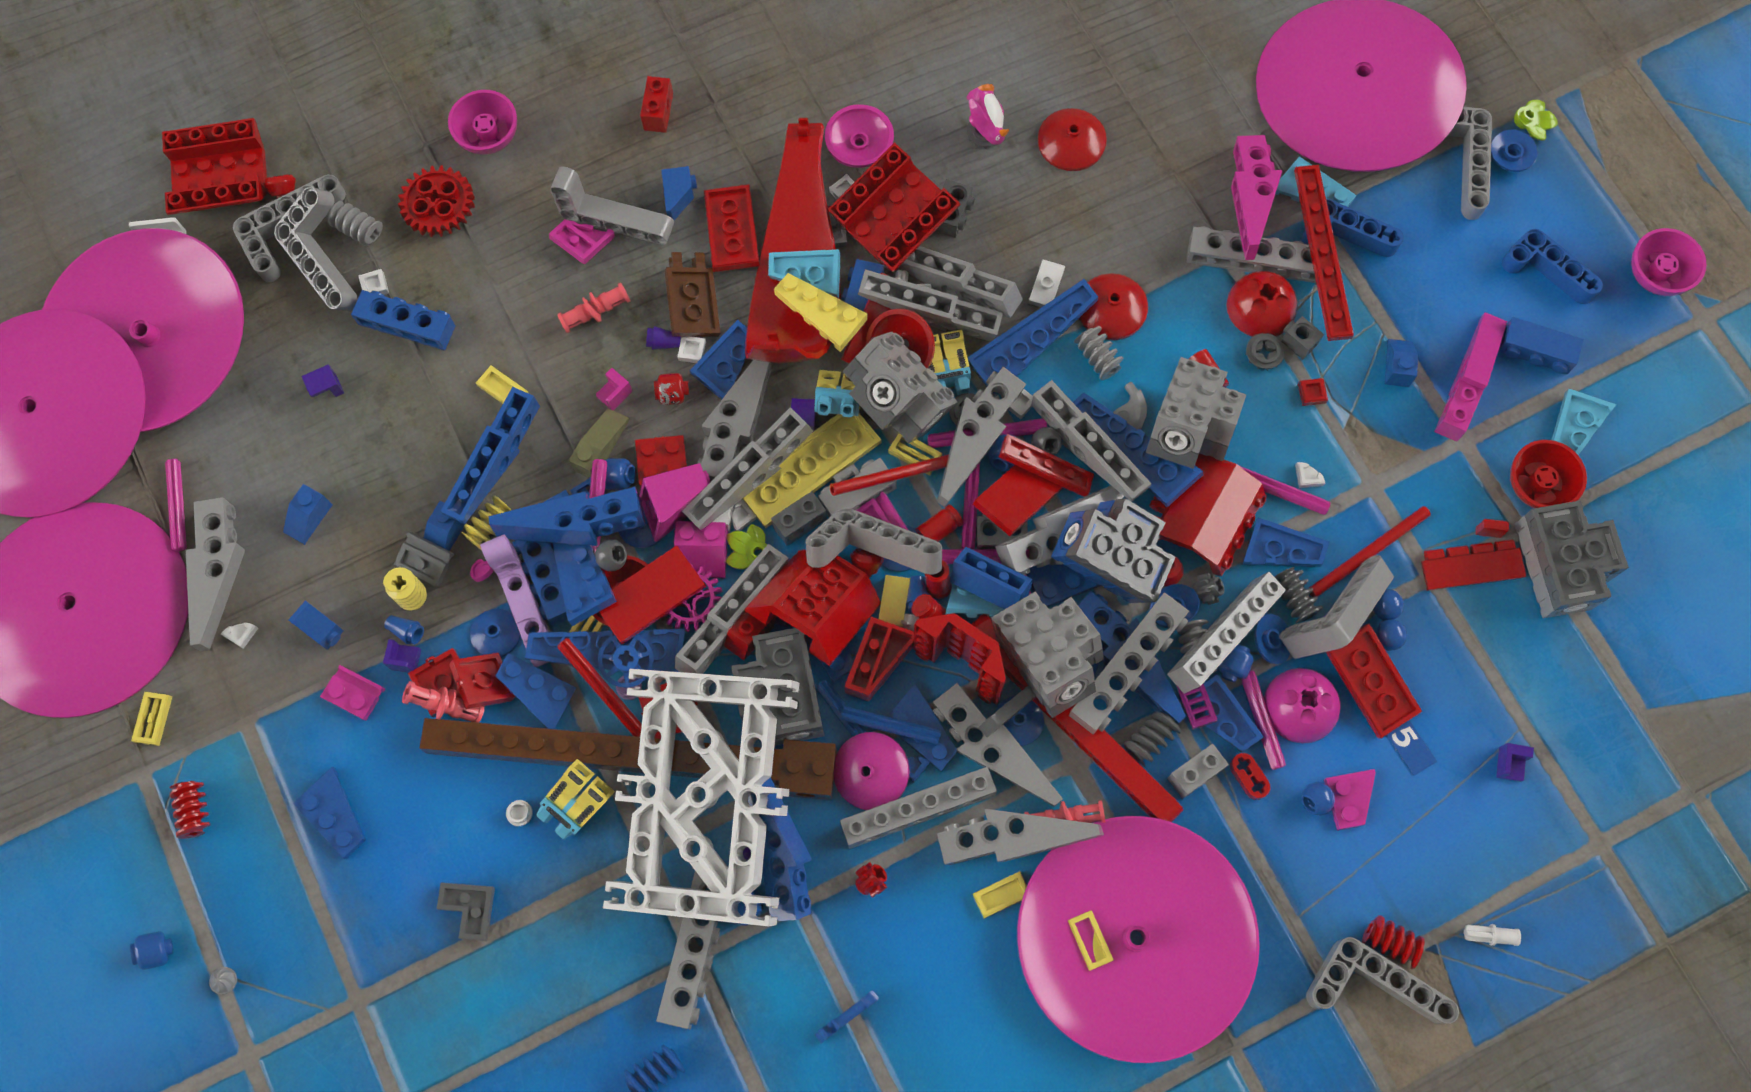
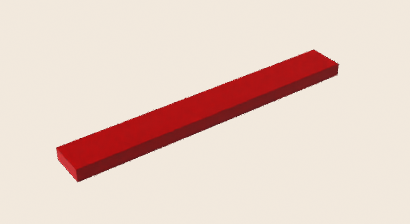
(1323, 253)

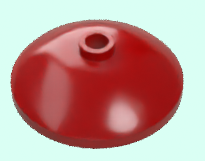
(1069, 149)
(1116, 318)
(908, 326)

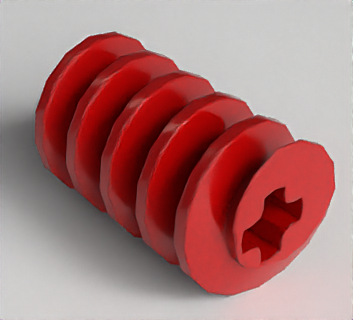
(188, 809)
(1395, 940)

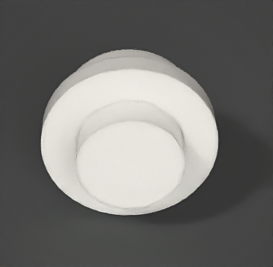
(519, 813)

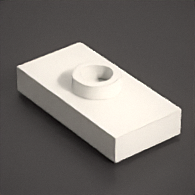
(1046, 283)

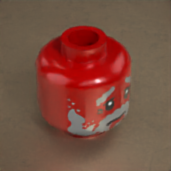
(670, 389)

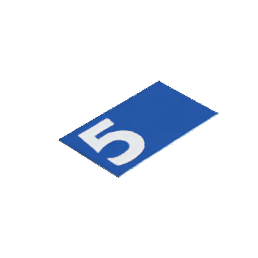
(1411, 748)

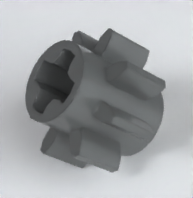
(1209, 588)

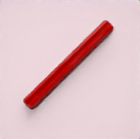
(600, 687)

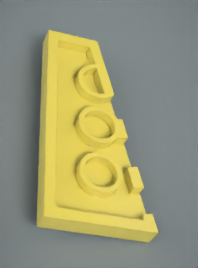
(825, 312)

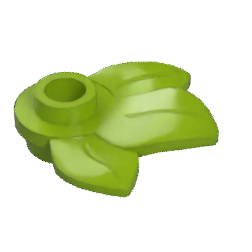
(1535, 119)
(744, 546)

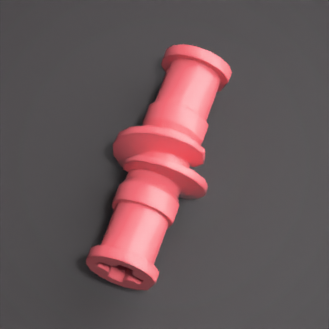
(594, 308)
(441, 701)
(1075, 813)

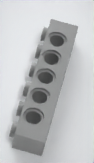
(1225, 257)
(1166, 610)
(1226, 632)
(918, 807)
(669, 1010)

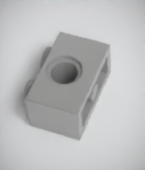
(1197, 771)

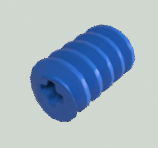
(654, 1071)

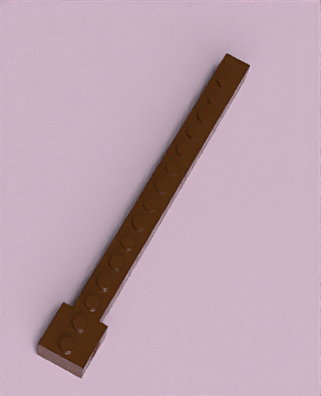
(800, 766)

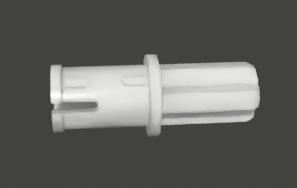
(1492, 935)

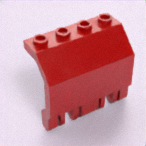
(1213, 512)

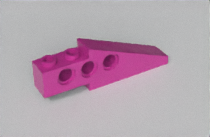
(1253, 189)
(1471, 377)

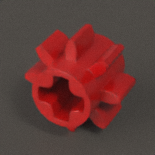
(871, 879)

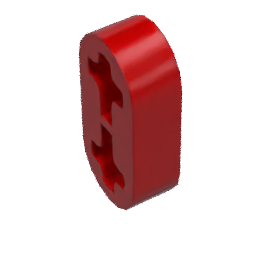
(1254, 771)

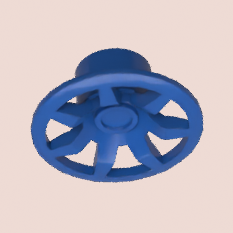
(624, 658)

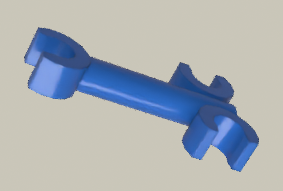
(837, 1023)

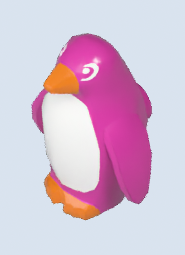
(987, 114)

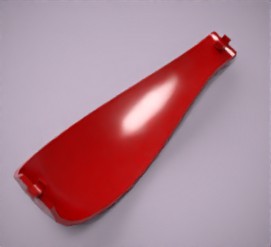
(796, 223)

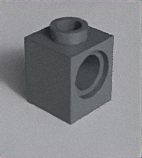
(1299, 346)

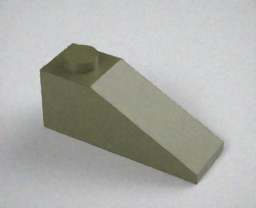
(598, 441)

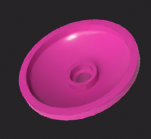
(858, 125)
(887, 766)

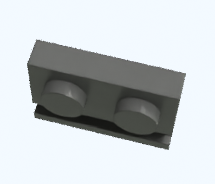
(424, 559)

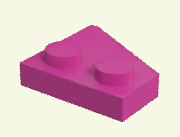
(580, 239)
(1351, 798)

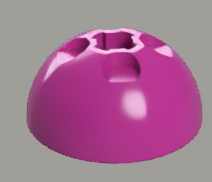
(483, 122)
(1668, 262)
(1293, 714)

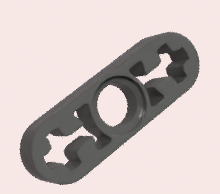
(1007, 711)

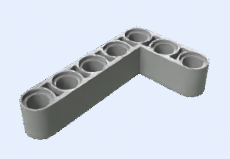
(1474, 153)
(605, 213)
(261, 230)
(295, 237)
(875, 536)
(1346, 614)
(1379, 978)

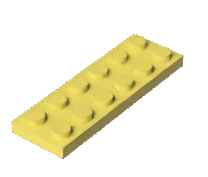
(813, 464)

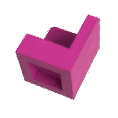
(615, 390)

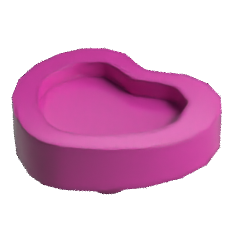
(480, 570)

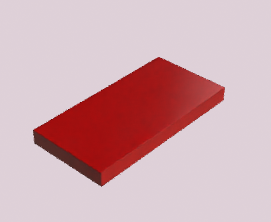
(731, 228)
(1015, 498)
(651, 594)
(1374, 682)

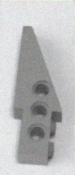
(963, 280)
(935, 307)
(746, 400)
(1088, 441)
(969, 450)
(748, 469)
(1048, 526)
(206, 592)
(711, 636)
(1012, 762)
(1037, 836)

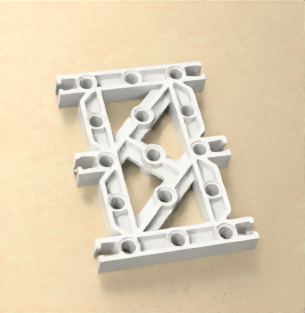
(676, 816)

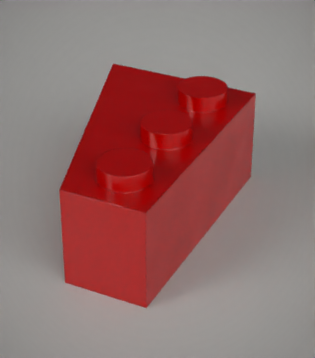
(877, 658)

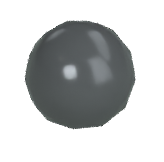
(1047, 440)
(611, 555)

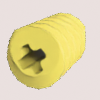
(481, 528)
(405, 588)

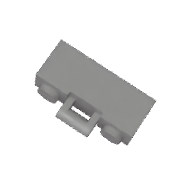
(857, 498)

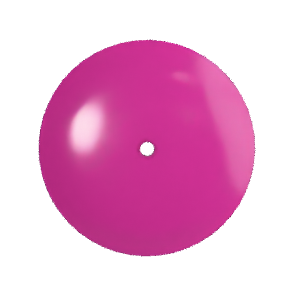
(1361, 84)
(176, 294)
(84, 415)
(124, 615)
(1194, 951)

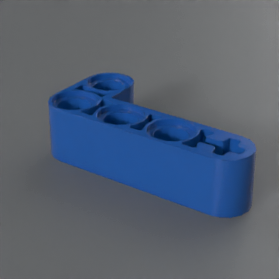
(1386, 245)
(1580, 286)

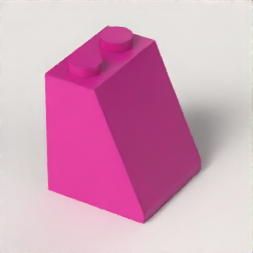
(668, 494)

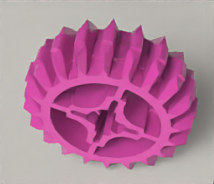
(694, 618)

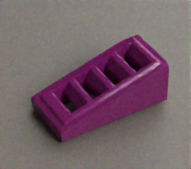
(1203, 721)

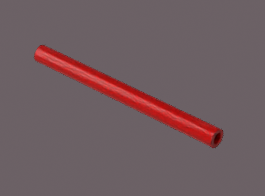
(888, 475)
(1369, 551)

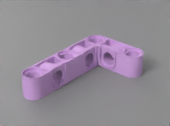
(507, 565)

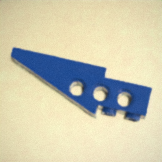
(491, 455)
(572, 518)
(1154, 685)
(784, 862)

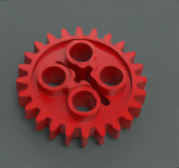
(436, 201)

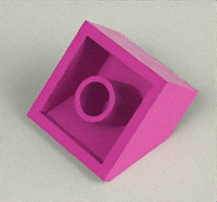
(703, 546)

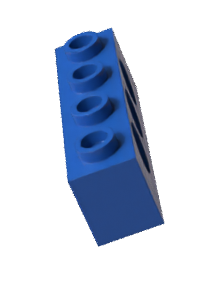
(436, 334)
(551, 609)

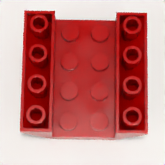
(215, 166)
(892, 208)
(820, 602)
(964, 642)

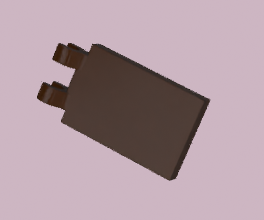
(691, 298)

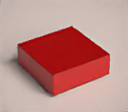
(1313, 392)
(1492, 528)

